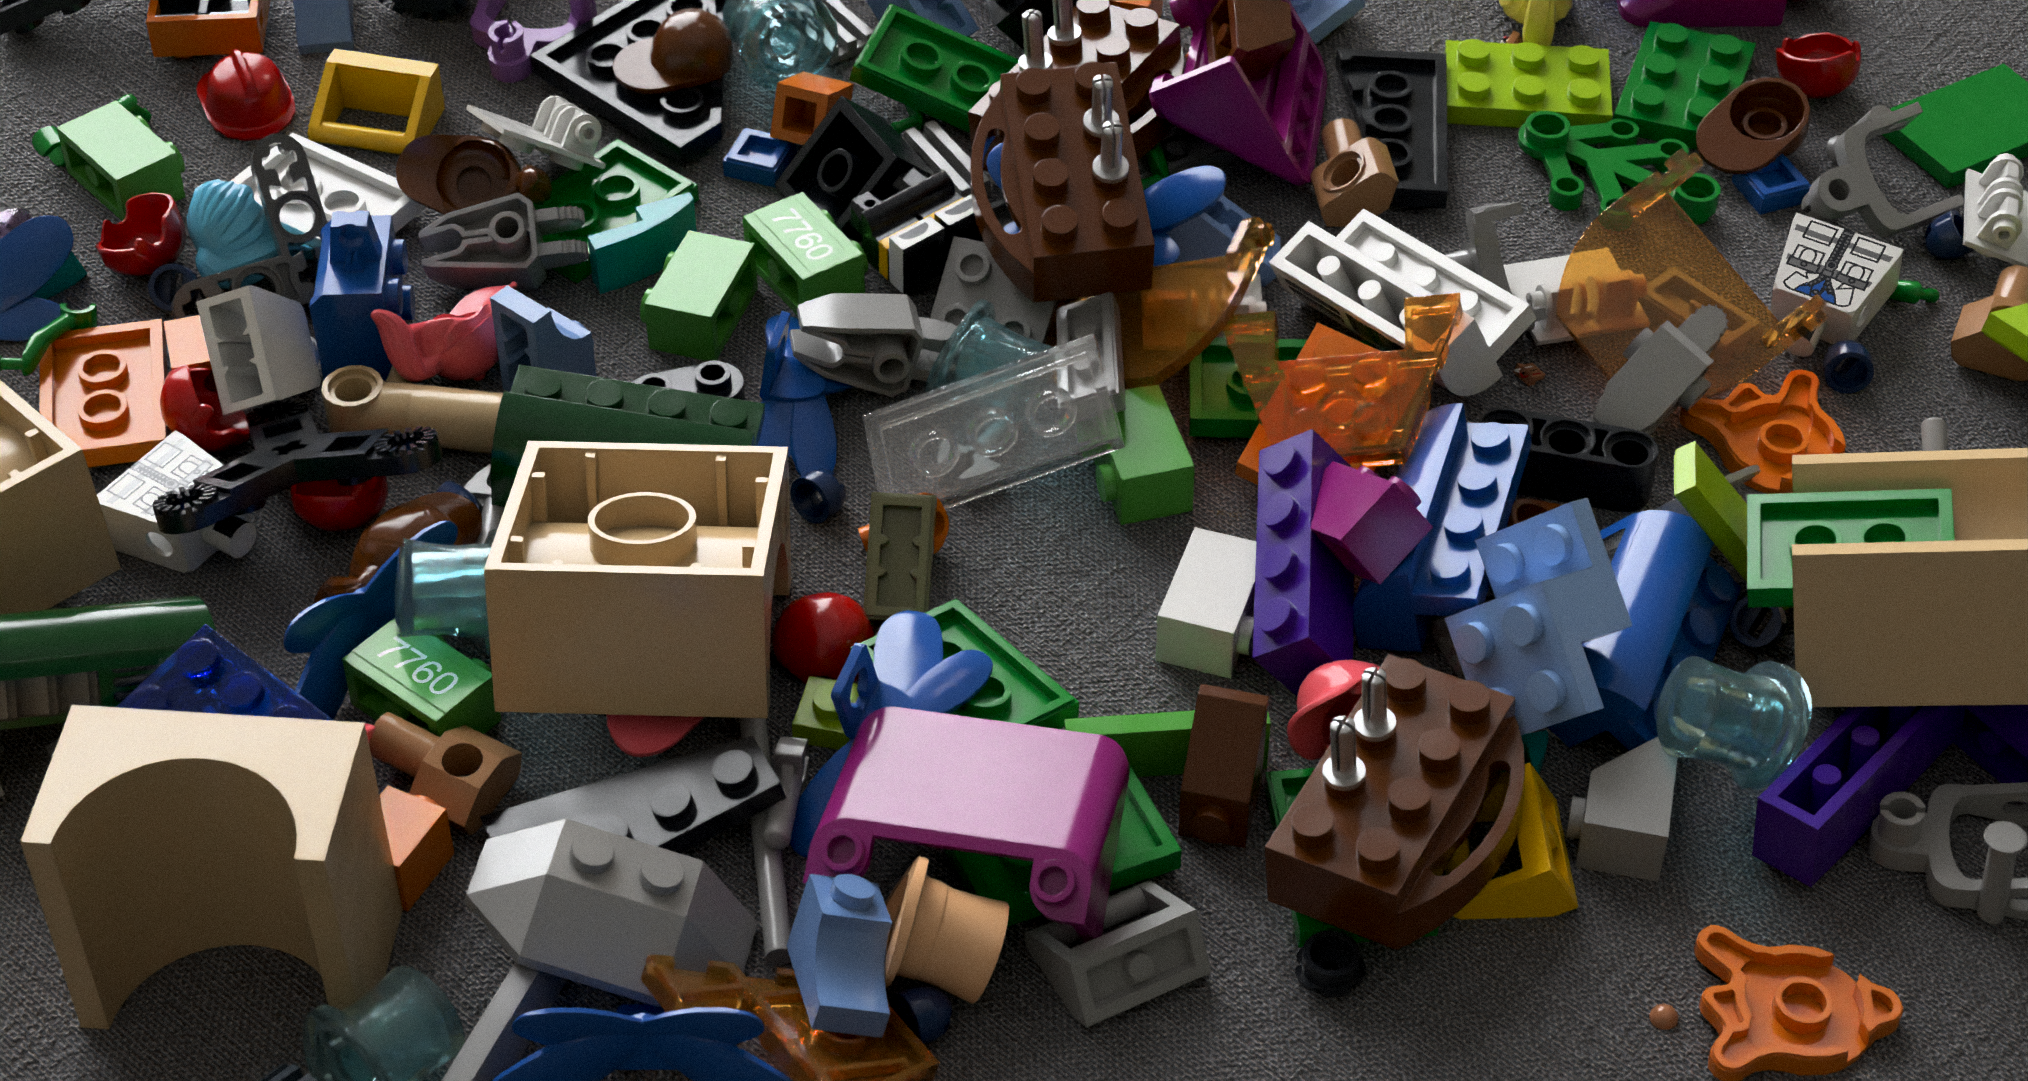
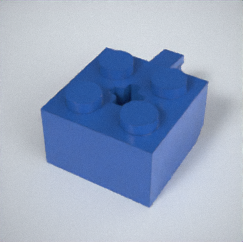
(356, 274)

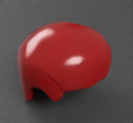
(1819, 63)
(145, 238)
(197, 412)
(338, 506)
(817, 634)

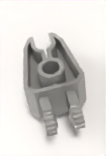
(501, 244)
(868, 340)
(1662, 372)

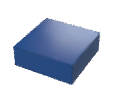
(758, 157)
(1773, 187)

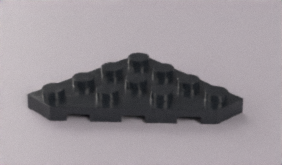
(582, 66)

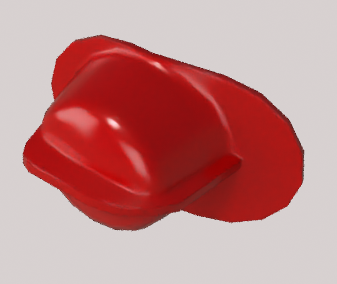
(246, 97)

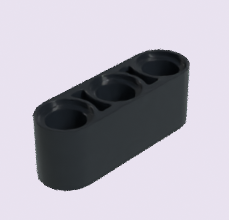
(1584, 460)

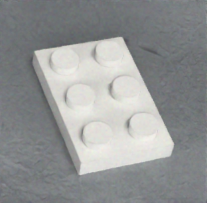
(341, 185)

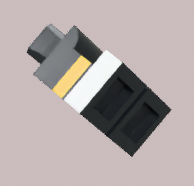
(913, 229)

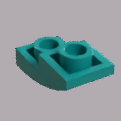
(640, 248)

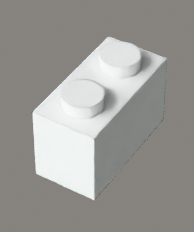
(1209, 605)

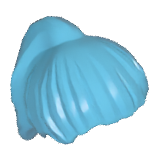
(231, 230)

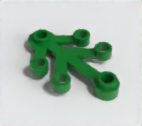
(1552, 140)

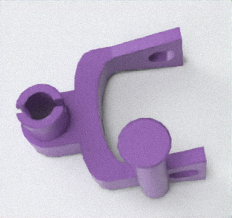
(512, 44)

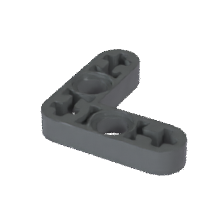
(284, 268)

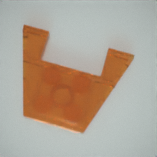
(1358, 403)
(787, 1030)

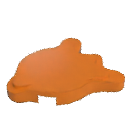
(1767, 429)
(1787, 1008)

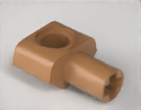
(1354, 176)
(1974, 349)
(440, 760)

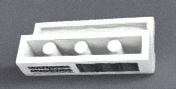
(1371, 270)

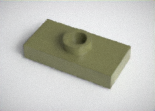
(899, 554)

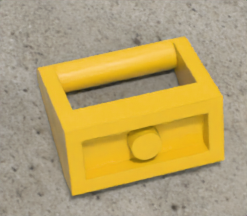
(379, 86)
(1546, 880)

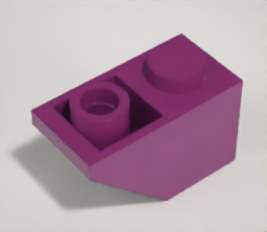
(1367, 520)

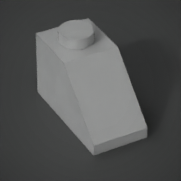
(1626, 813)

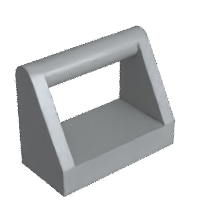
(1126, 963)

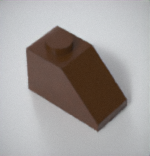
(1251, 32)
(1223, 766)

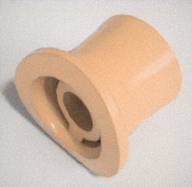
(943, 934)

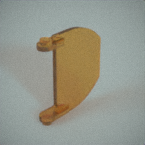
(1654, 266)
(1185, 307)

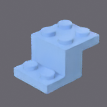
(1549, 599)

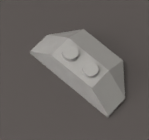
(602, 903)

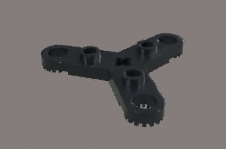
(291, 453)

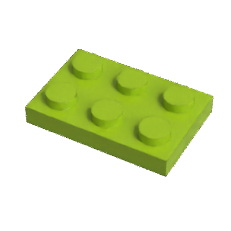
(1511, 81)

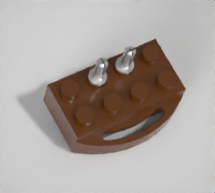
(1102, 34)
(1066, 183)
(1397, 803)

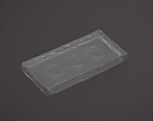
(997, 426)

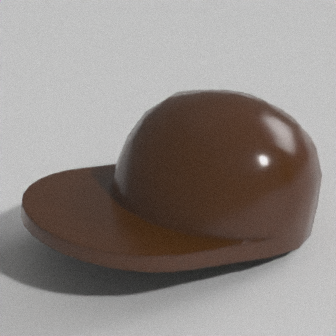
(684, 53)
(1754, 126)

